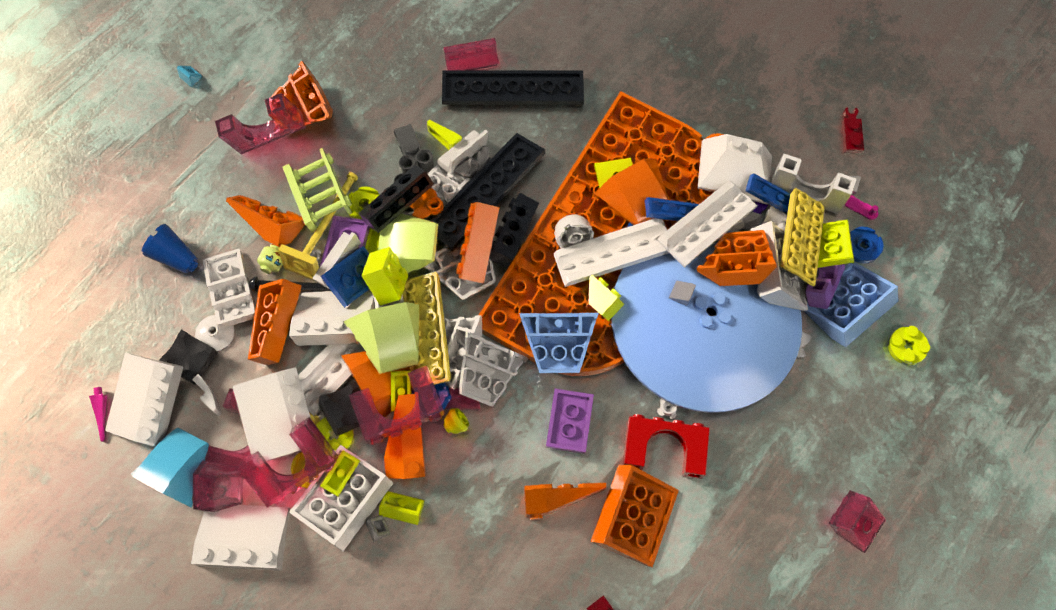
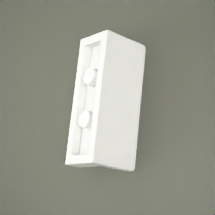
(463, 150)
(343, 248)

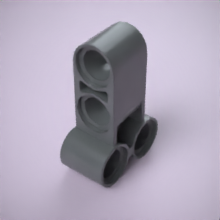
(411, 150)

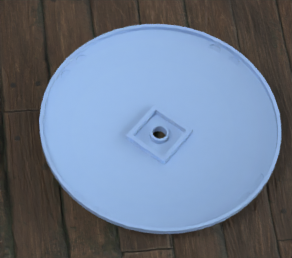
(698, 357)

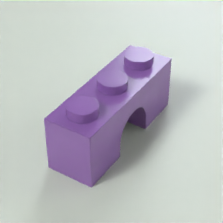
(825, 287)

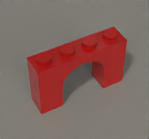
(692, 437)

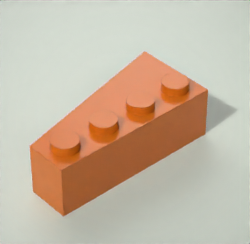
(478, 242)
(272, 320)

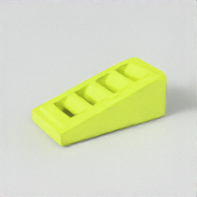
(443, 135)

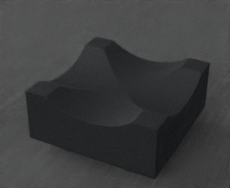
(190, 354)
(339, 409)

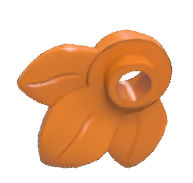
(423, 205)

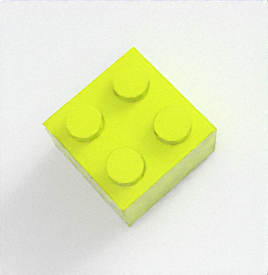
(385, 276)

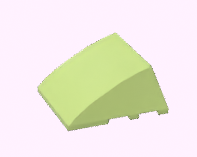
(411, 240)
(388, 335)

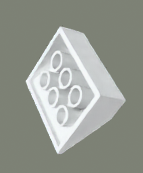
(780, 286)
(321, 318)
(144, 399)
(269, 412)
(342, 516)
(242, 538)

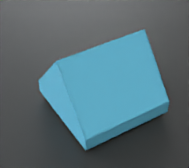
(188, 75)

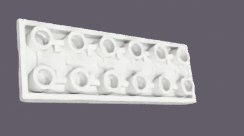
(706, 223)
(611, 252)
(326, 373)

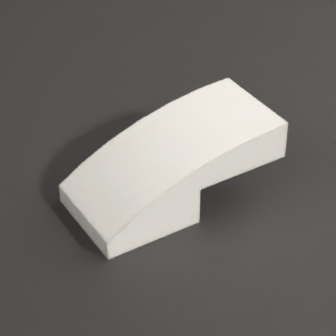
(209, 396)

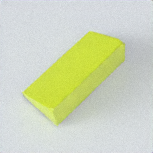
(399, 386)
(340, 474)
(401, 507)

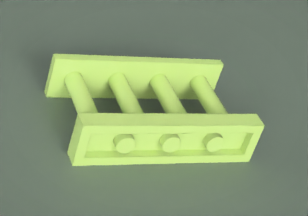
(299, 190)

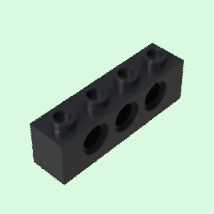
(396, 198)
(526, 208)

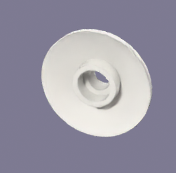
(220, 339)

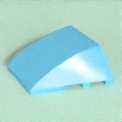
(172, 465)

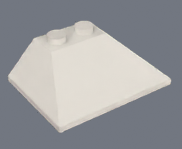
(732, 159)

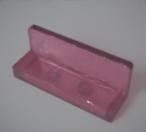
(472, 55)

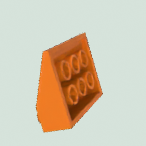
(635, 515)

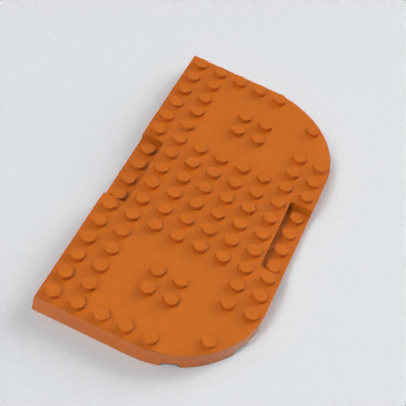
(533, 277)

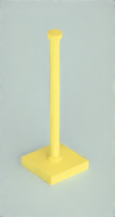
(302, 262)

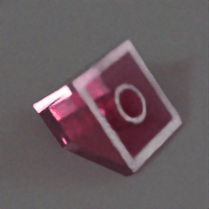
(216, 487)
(857, 520)

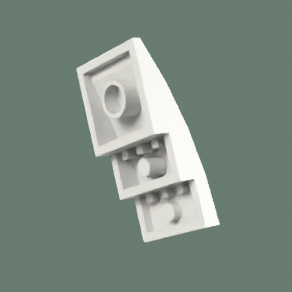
(229, 288)

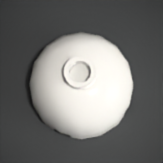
(572, 230)

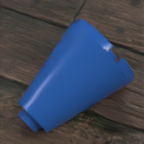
(169, 250)

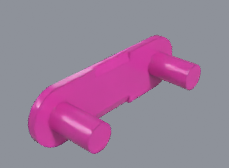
(862, 208)

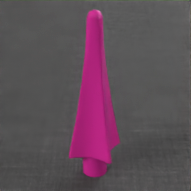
(99, 404)

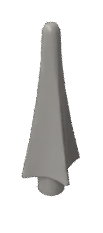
(483, 157)

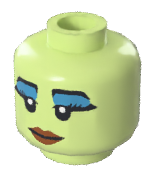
(270, 259)

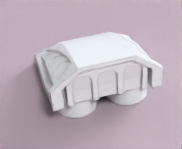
(447, 184)

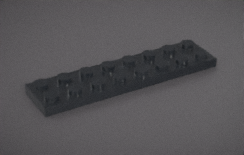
(512, 87)
(487, 187)

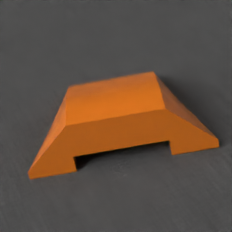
(307, 95)
(631, 187)
(739, 259)
(368, 377)

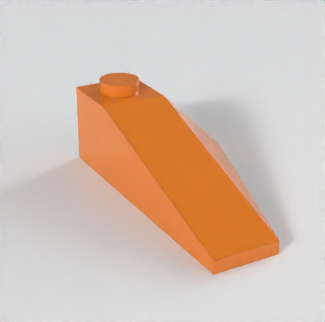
(268, 222)
(405, 453)
(545, 500)

